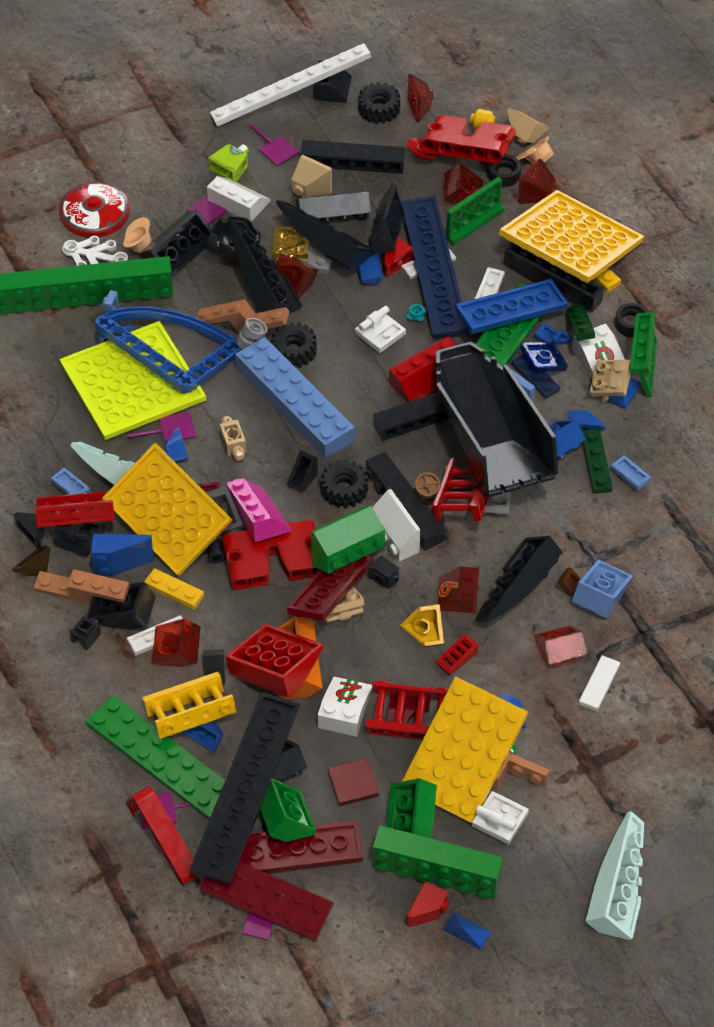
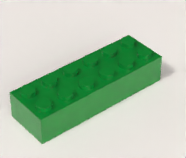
(437, 862)

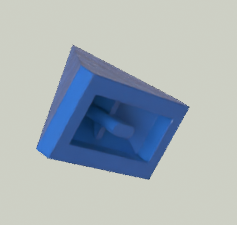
(623, 401)
(206, 734)
(467, 930)

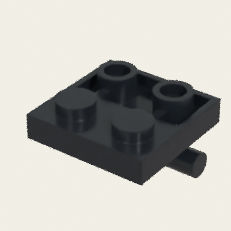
(77, 537)

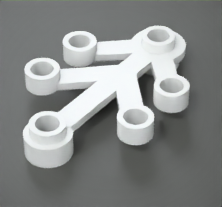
(74, 249)

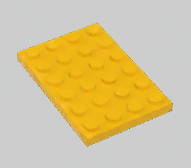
(169, 505)
(466, 747)

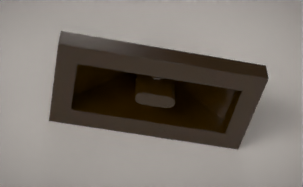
(34, 562)

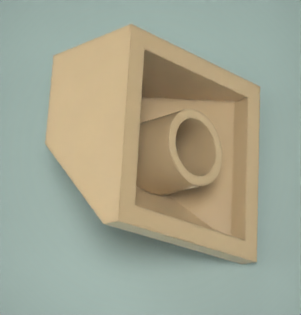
(526, 127)
(311, 178)

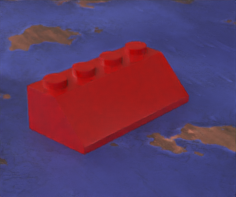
(418, 374)

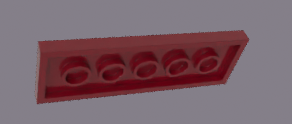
(327, 590)
(329, 846)
(273, 900)

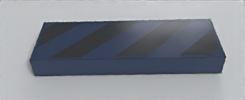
(541, 380)

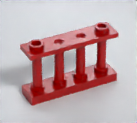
(476, 507)
(73, 509)
(397, 727)

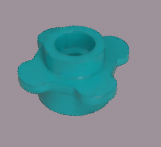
(416, 313)

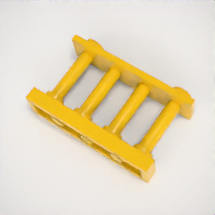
(185, 694)

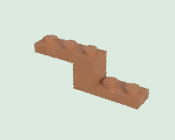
(237, 313)
(81, 586)
(523, 768)

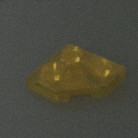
(289, 242)

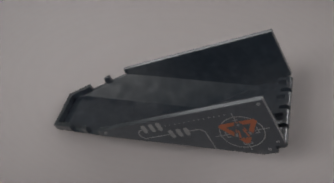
(494, 421)

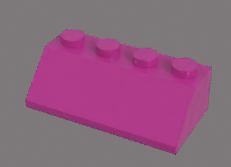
(257, 510)

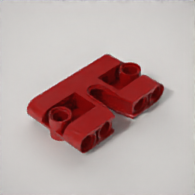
(489, 137)
(249, 559)

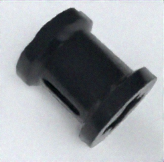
(215, 552)

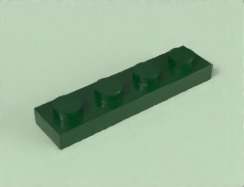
(580, 322)
(596, 461)

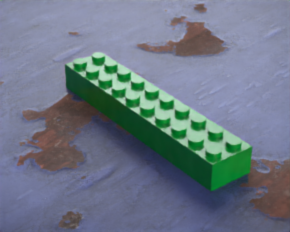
(85, 284)

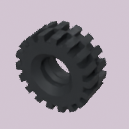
(379, 94)
(297, 335)
(340, 473)

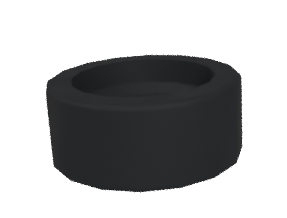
(507, 179)
(627, 310)

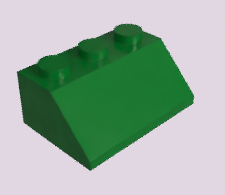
(412, 807)
(286, 813)

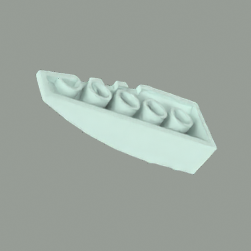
(105, 464)
(615, 893)

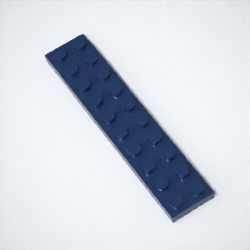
(434, 266)

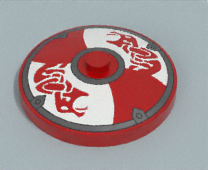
(94, 209)

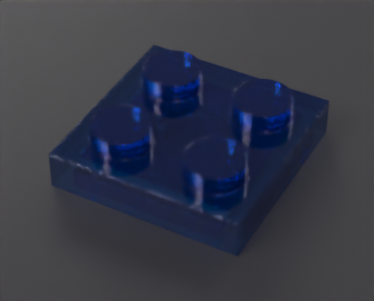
(543, 356)

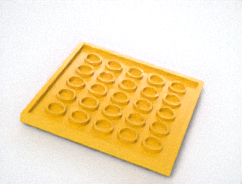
(571, 236)

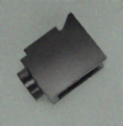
(383, 572)
(89, 636)

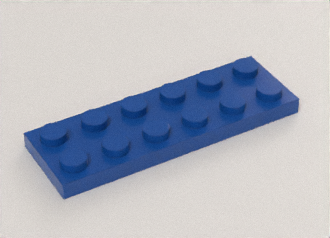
(511, 306)

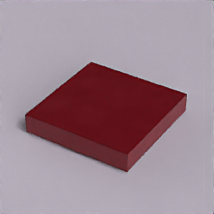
(353, 782)

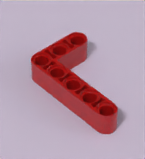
(163, 831)

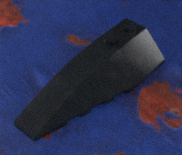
(332, 242)
(267, 285)
(521, 575)

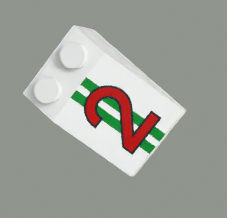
(600, 348)
(344, 706)

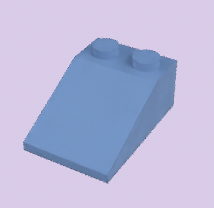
(601, 588)

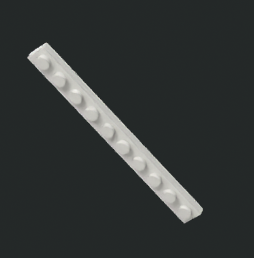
(290, 84)

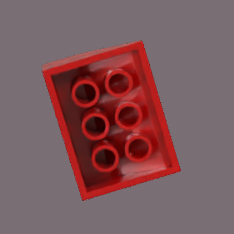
(274, 659)

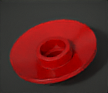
(414, 146)

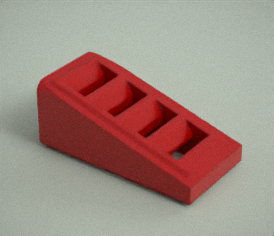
(464, 644)

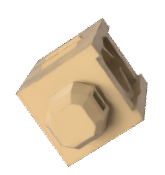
(233, 447)

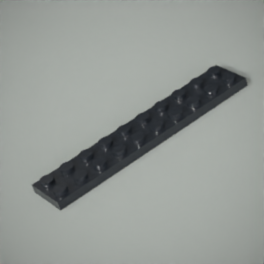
(244, 789)

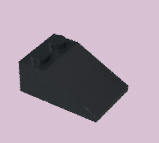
(128, 615)

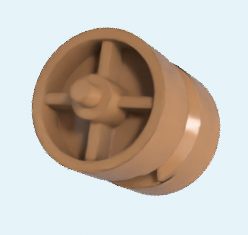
(427, 487)

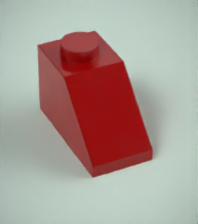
(394, 259)
(428, 905)

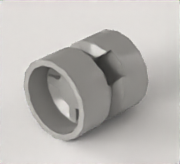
(251, 332)

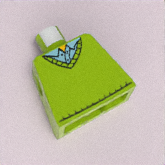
(229, 162)

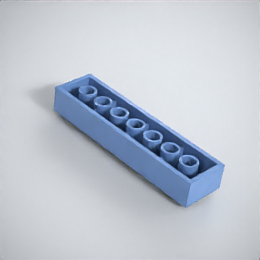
(295, 398)

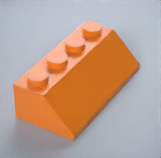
(313, 683)

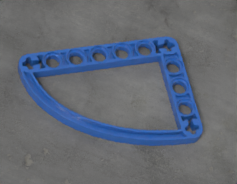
(183, 381)

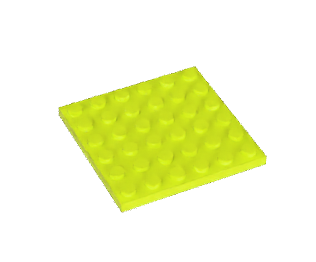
(122, 390)

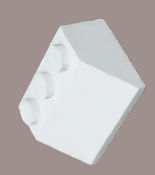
(236, 198)
(401, 531)

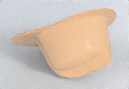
(540, 150)
(137, 235)

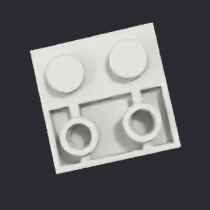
(380, 330)
(500, 817)

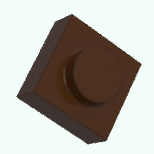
(569, 581)

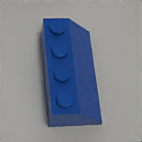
(567, 435)

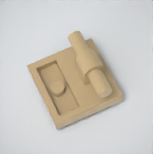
(610, 378)
(347, 607)

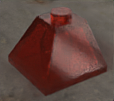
(419, 97)
(536, 183)
(298, 272)

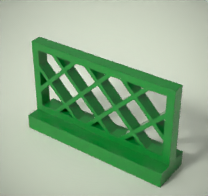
(474, 219)
(644, 350)

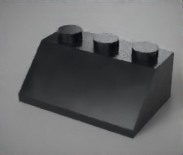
(290, 763)

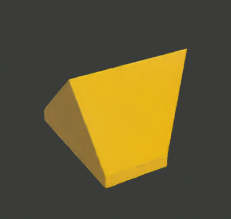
(425, 625)

